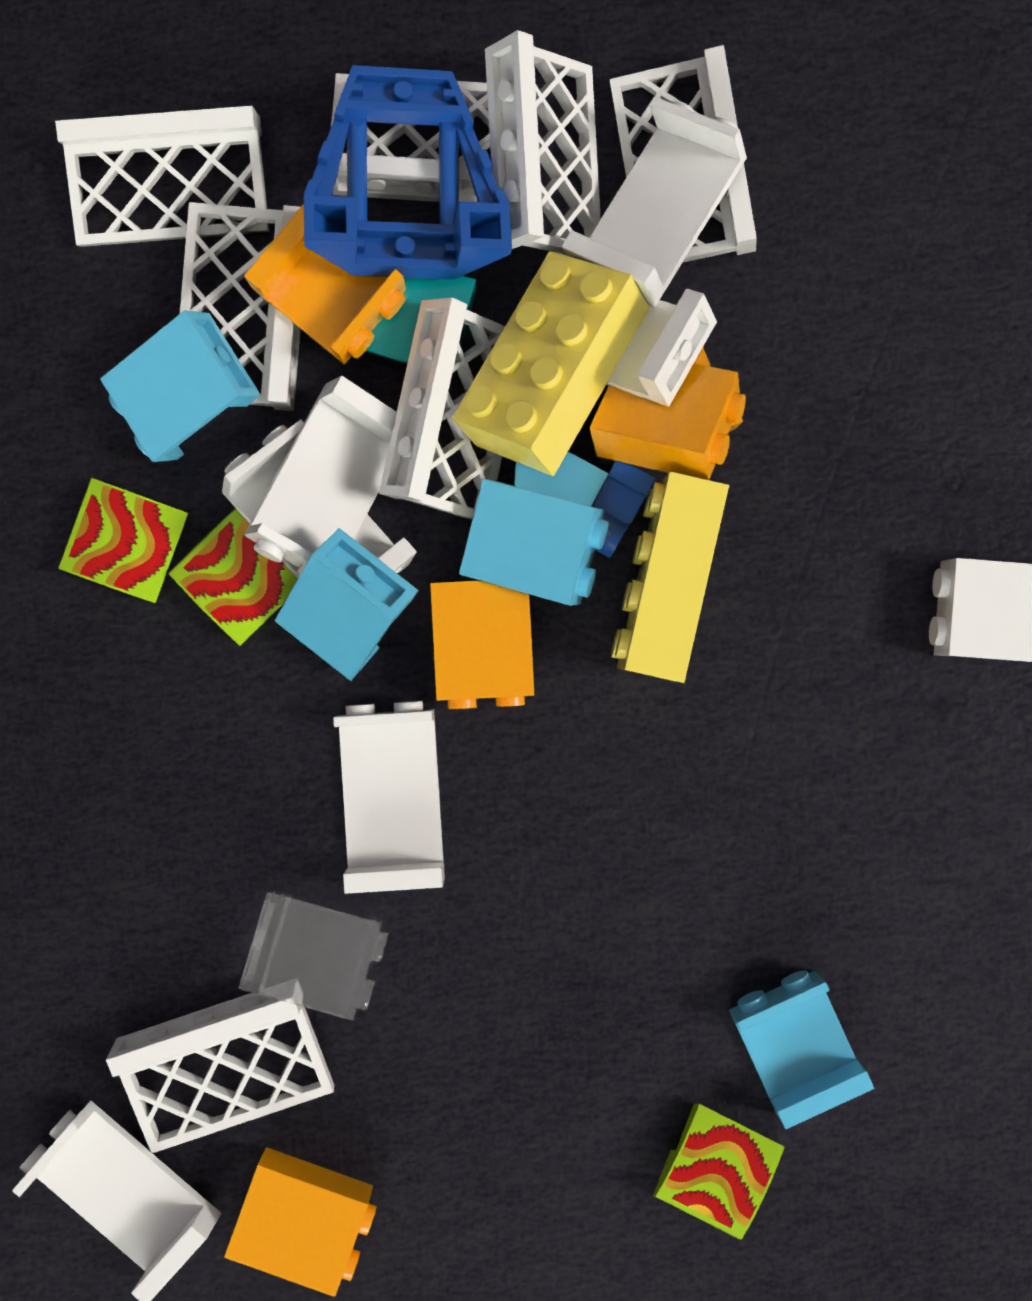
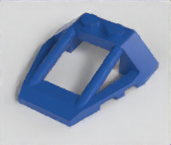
(338, 226)

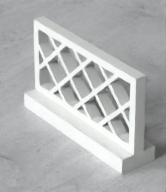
(717, 102)
(156, 133)
(519, 149)
(412, 175)
(282, 335)
(427, 403)
(198, 1034)

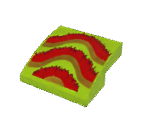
(123, 540)
(233, 580)
(719, 1171)

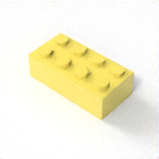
(552, 361)
(671, 576)

